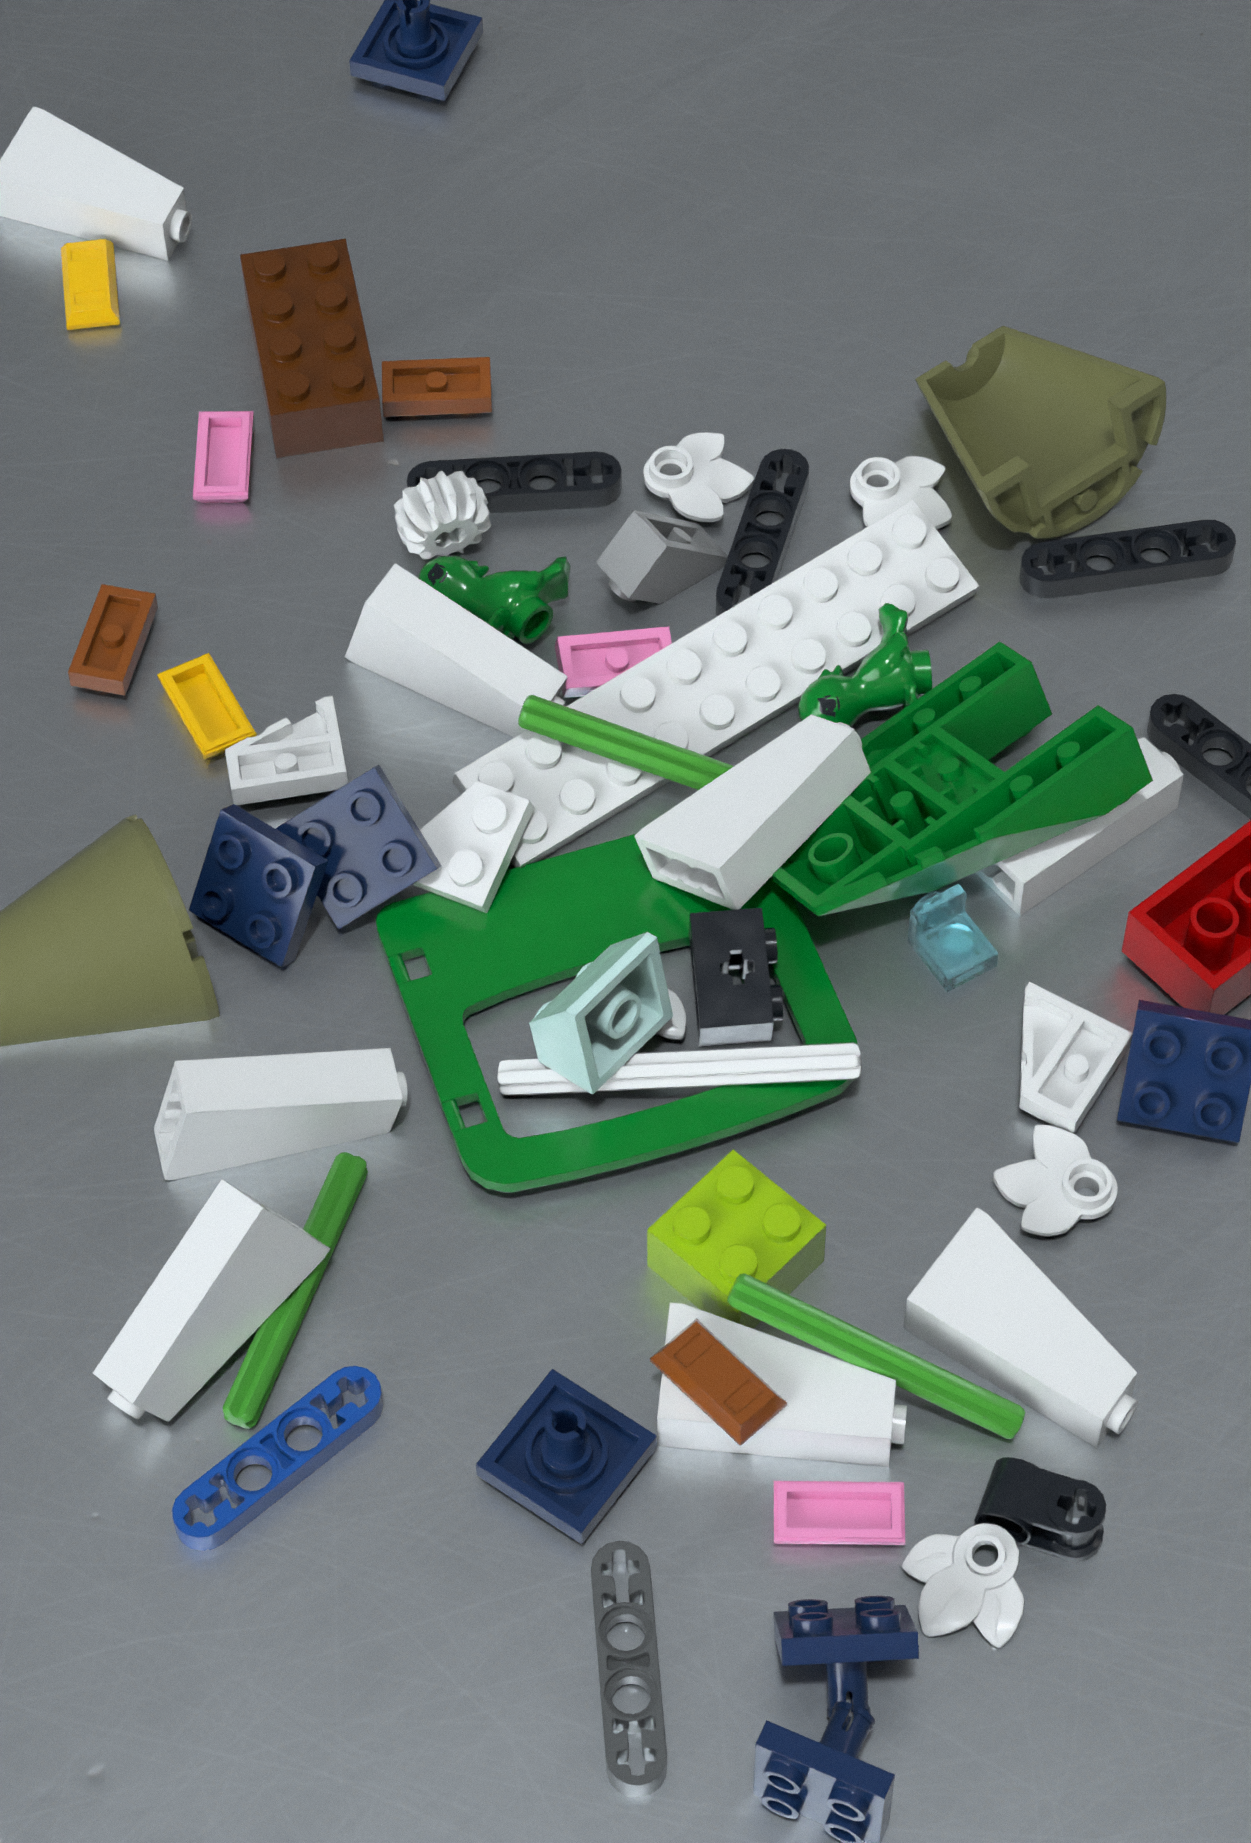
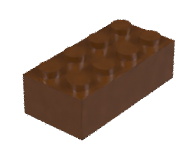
(311, 348)

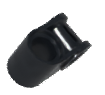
(1039, 1509)

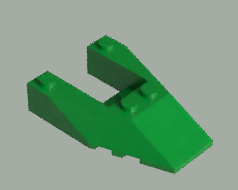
(947, 811)

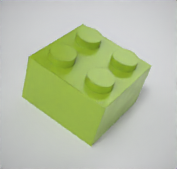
(731, 1227)

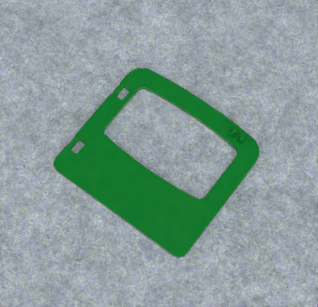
(544, 930)

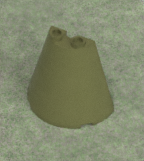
(1045, 428)
(101, 947)

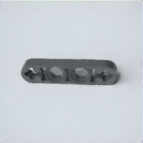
(628, 1667)

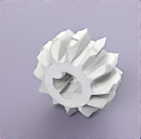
(442, 515)

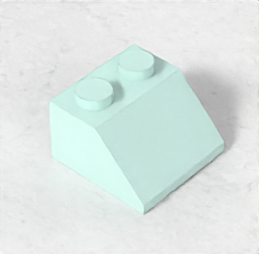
(604, 1013)

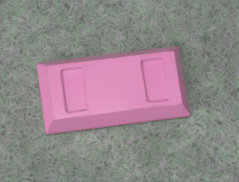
(223, 456)
(839, 1512)

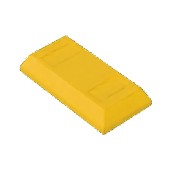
(90, 284)
(206, 705)

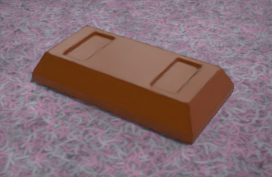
(718, 1382)

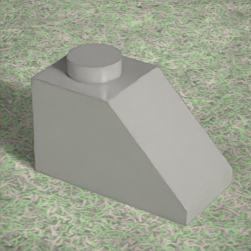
(658, 557)

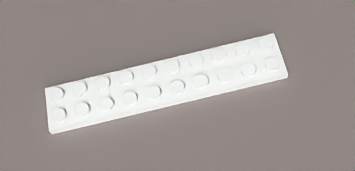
(730, 674)

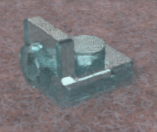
(949, 938)

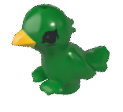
(507, 600)
(884, 681)

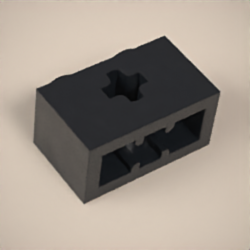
(725, 1010)

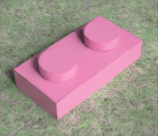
(599, 657)

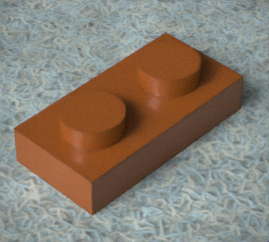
(436, 386)
(113, 639)

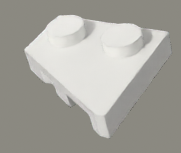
(289, 759)
(475, 844)
(1065, 1057)

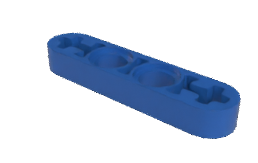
(270, 1449)

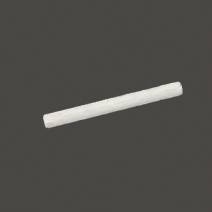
(696, 1069)

